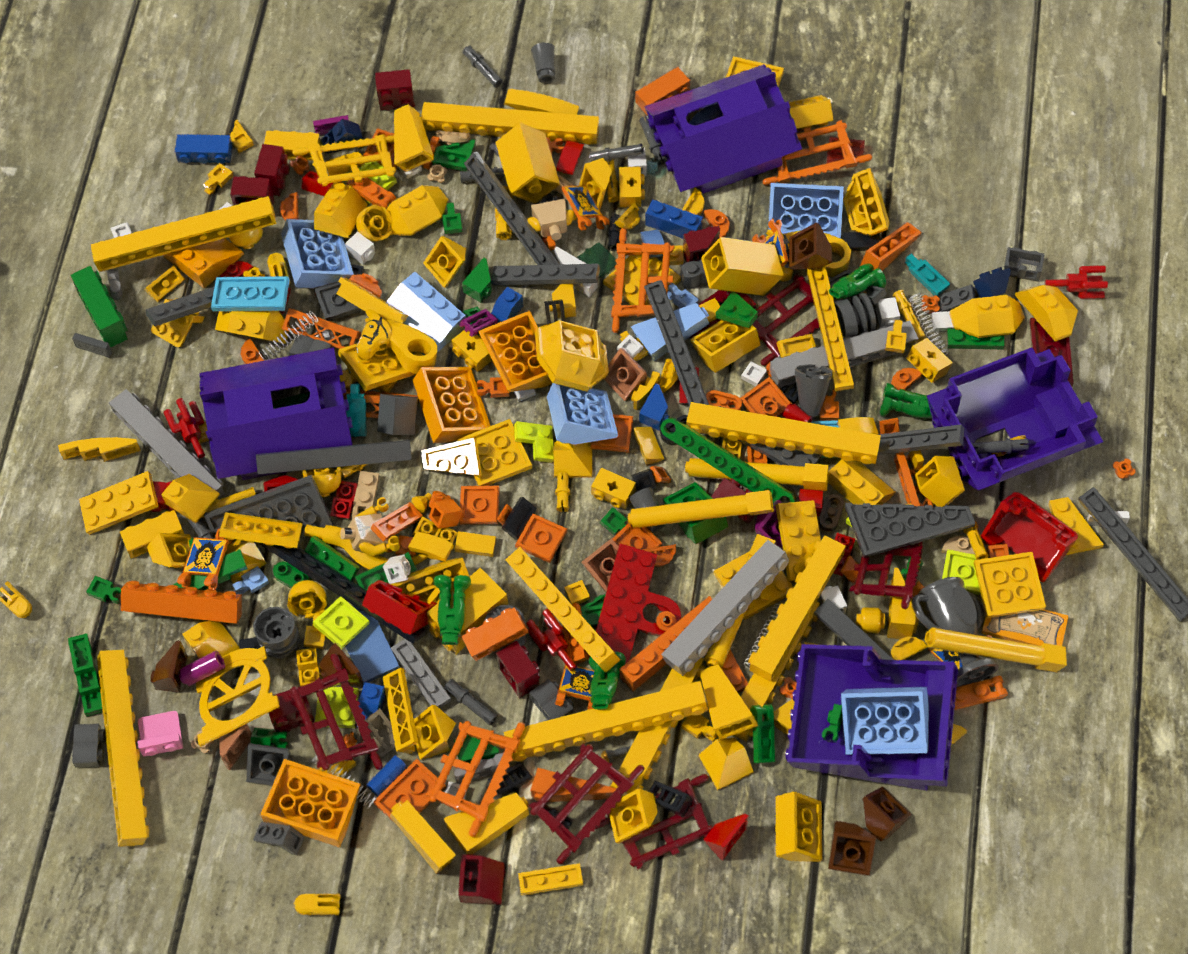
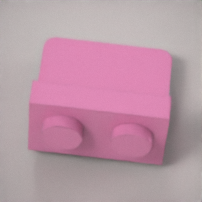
(159, 733)

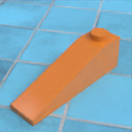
(889, 248)
(544, 780)

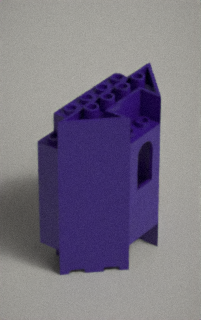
(739, 144)
(1023, 396)
(246, 424)

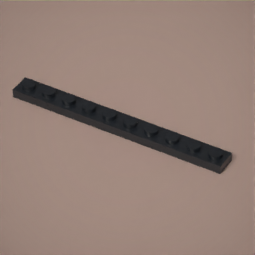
(335, 582)

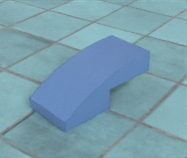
(652, 237)

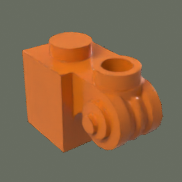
(444, 510)

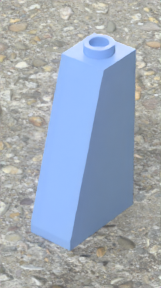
(690, 320)

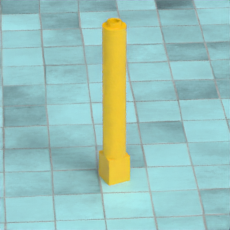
(810, 476)
(751, 503)
(718, 651)
(1044, 657)

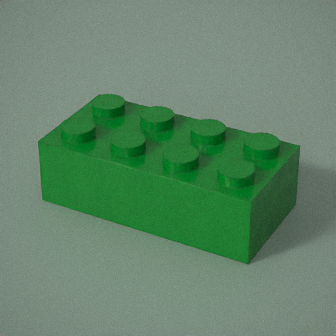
(100, 306)

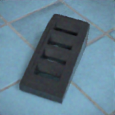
(512, 786)
(681, 803)

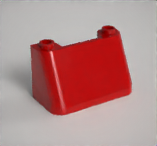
(1030, 529)

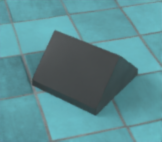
(397, 414)
(264, 763)

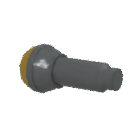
(609, 755)

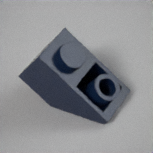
(341, 132)
(992, 284)

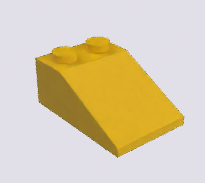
(900, 621)

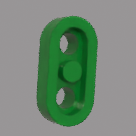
(289, 575)

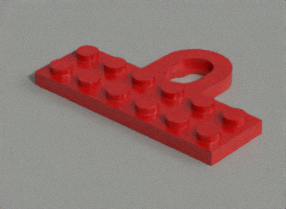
(626, 599)

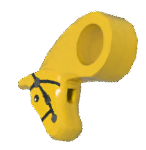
(838, 246)
(401, 338)

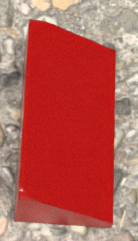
(310, 184)

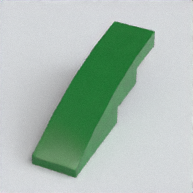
(231, 565)
(86, 674)

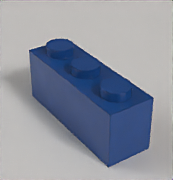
(203, 148)
(672, 219)

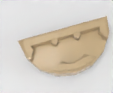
(453, 137)
(958, 543)

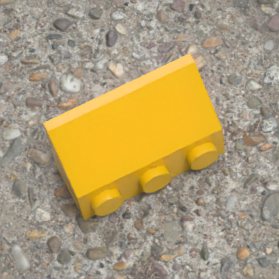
(811, 111)
(339, 210)
(724, 344)
(859, 483)
(798, 827)

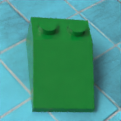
(699, 529)

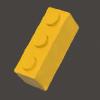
(291, 141)
(140, 535)

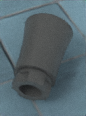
(544, 61)
(645, 498)

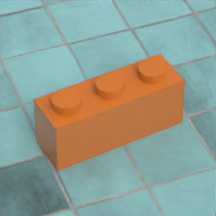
(666, 86)
(494, 633)

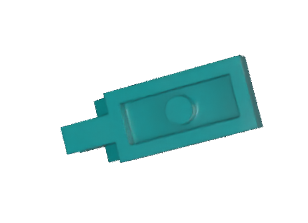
(927, 275)
(357, 411)

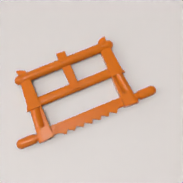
(849, 159)
(645, 250)
(457, 802)

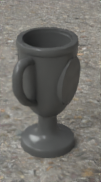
(954, 609)

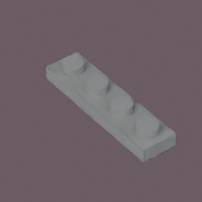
(420, 674)

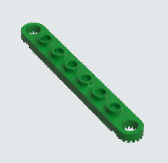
(723, 460)

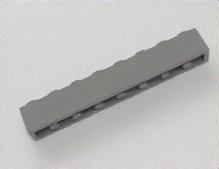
(859, 350)
(161, 441)
(725, 608)

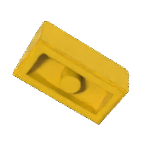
(164, 284)
(648, 445)

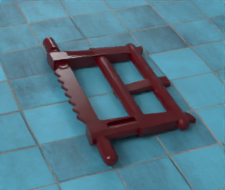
(764, 333)
(881, 589)
(344, 754)
(554, 823)
(671, 845)

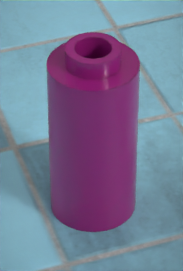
(201, 668)

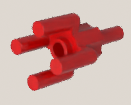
(1081, 282)
(187, 425)
(551, 639)

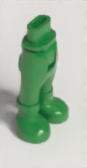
(858, 281)
(918, 408)
(451, 620)
(603, 689)

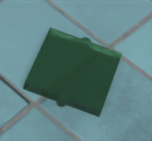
(598, 255)

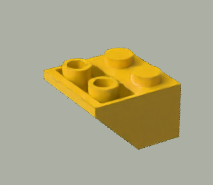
(940, 480)

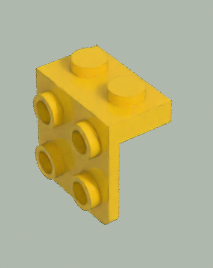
(177, 330)

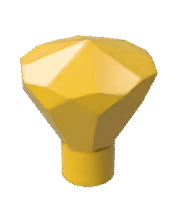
(421, 502)

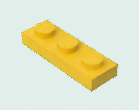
(550, 879)

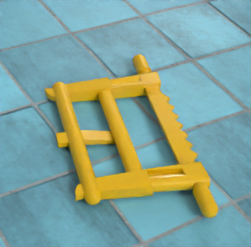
(320, 166)

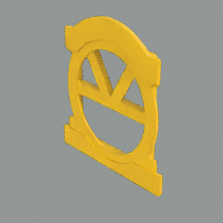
(263, 704)

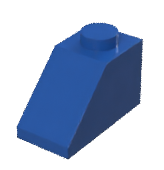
(507, 305)
(655, 409)
(371, 698)

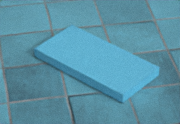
(250, 293)

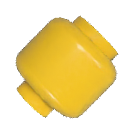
(870, 620)

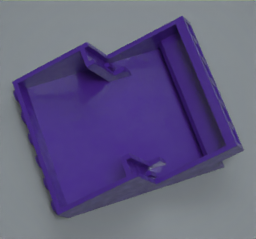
(832, 669)

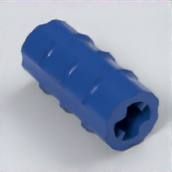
(386, 775)

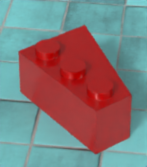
(396, 607)

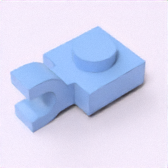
(679, 297)
(251, 581)

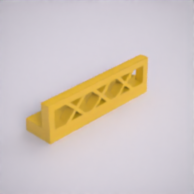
(366, 300)
(400, 711)

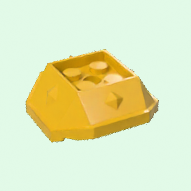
(571, 355)

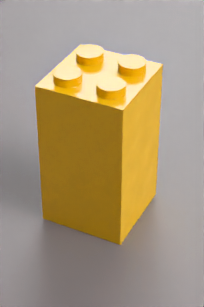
(527, 163)
(742, 266)
(479, 601)

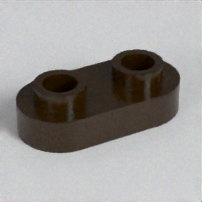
(831, 514)

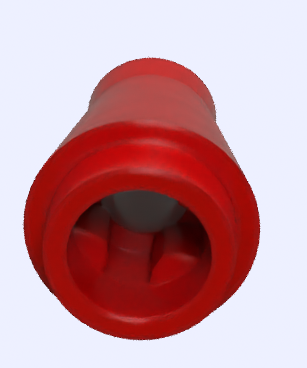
(796, 413)

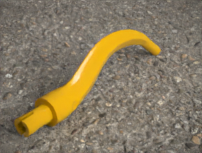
(331, 536)

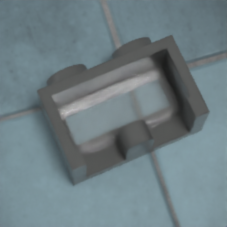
(1024, 263)

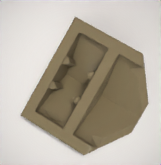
(381, 732)

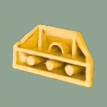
(865, 204)
(417, 210)
(1050, 309)
(988, 316)
(254, 324)
(422, 581)

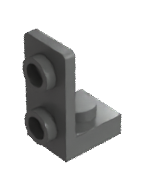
(957, 297)
(279, 835)

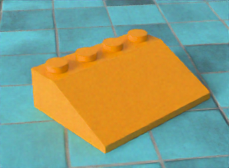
(206, 260)
(514, 353)
(450, 402)
(311, 802)

